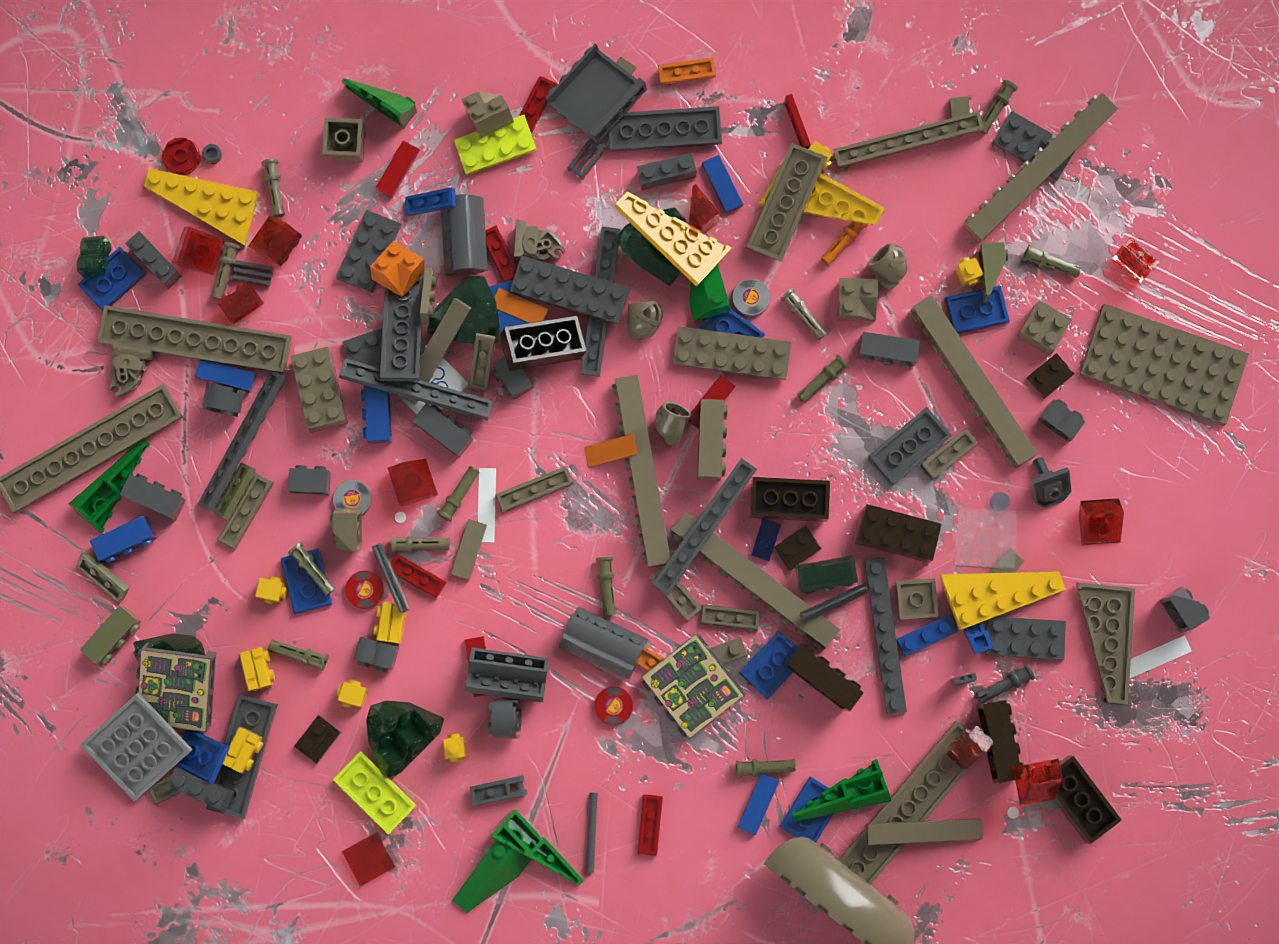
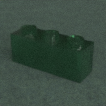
(826, 574)

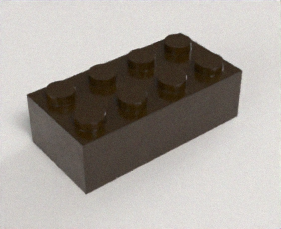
(543, 343)
(790, 499)
(898, 533)
(822, 677)
(1004, 751)
(1084, 802)

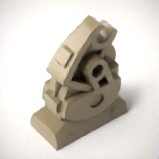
(533, 242)
(129, 365)

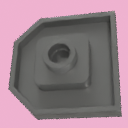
(1050, 486)

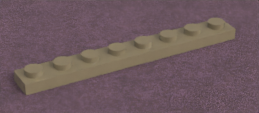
(908, 139)

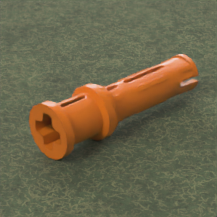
(849, 233)

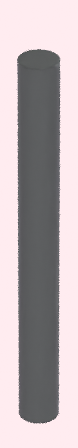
(591, 832)

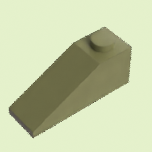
(992, 259)

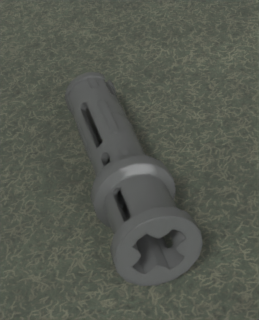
(1013, 680)

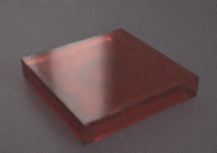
(368, 859)

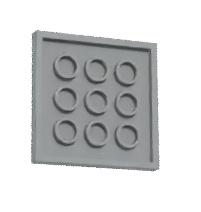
(136, 746)

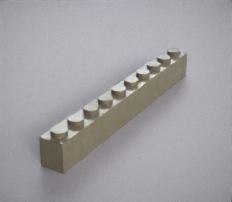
(1041, 167)
(973, 382)
(643, 472)
(760, 585)

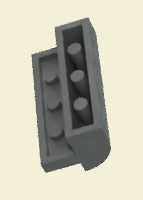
(464, 236)
(603, 642)
(507, 674)

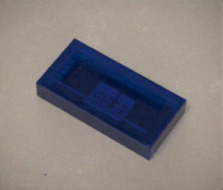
(765, 540)

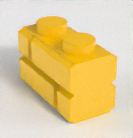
(390, 623)
(256, 669)
(242, 750)

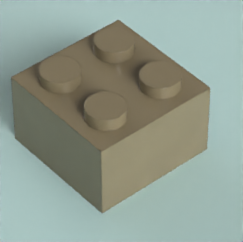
(1044, 327)

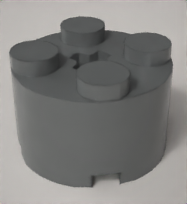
(223, 398)
(505, 718)

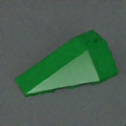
(388, 103)
(709, 296)
(492, 873)

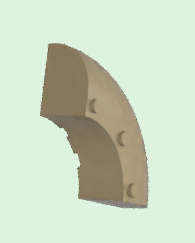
(841, 892)

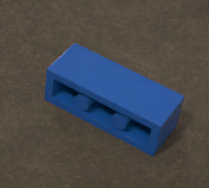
(377, 415)
(123, 540)

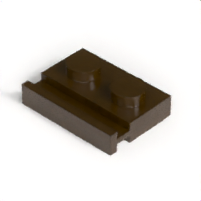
(1050, 375)
(797, 547)
(317, 739)

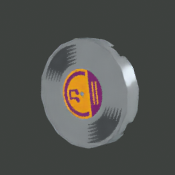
(751, 297)
(353, 495)

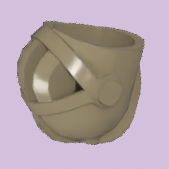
(889, 265)
(644, 319)
(671, 424)

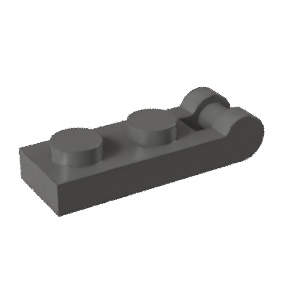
(497, 790)

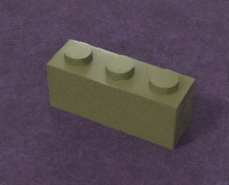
(111, 636)

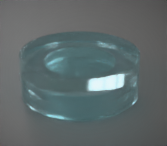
(999, 501)

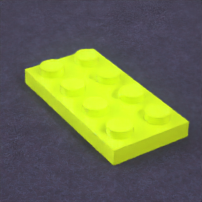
(495, 148)
(373, 793)

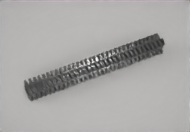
(390, 578)
(833, 602)

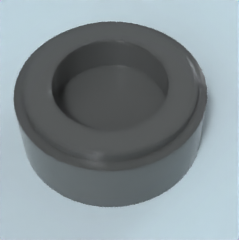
(212, 154)

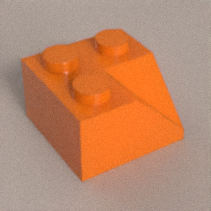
(397, 269)

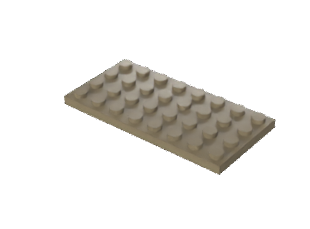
(1164, 364)

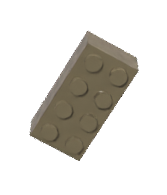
(319, 389)
(711, 436)

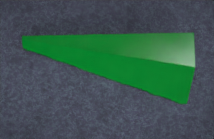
(100, 497)
(859, 791)
(522, 837)

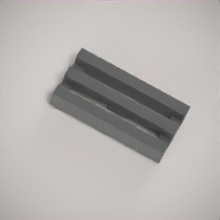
(577, 171)
(237, 270)
(963, 679)

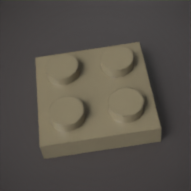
(917, 599)

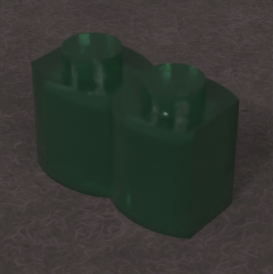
(93, 256)

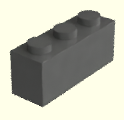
(666, 171)
(153, 259)
(888, 349)
(443, 429)
(153, 496)
(201, 790)

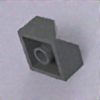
(1183, 610)

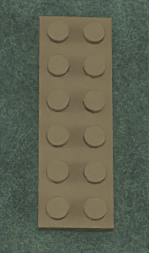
(786, 202)
(732, 353)

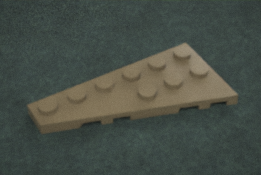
(1110, 628)

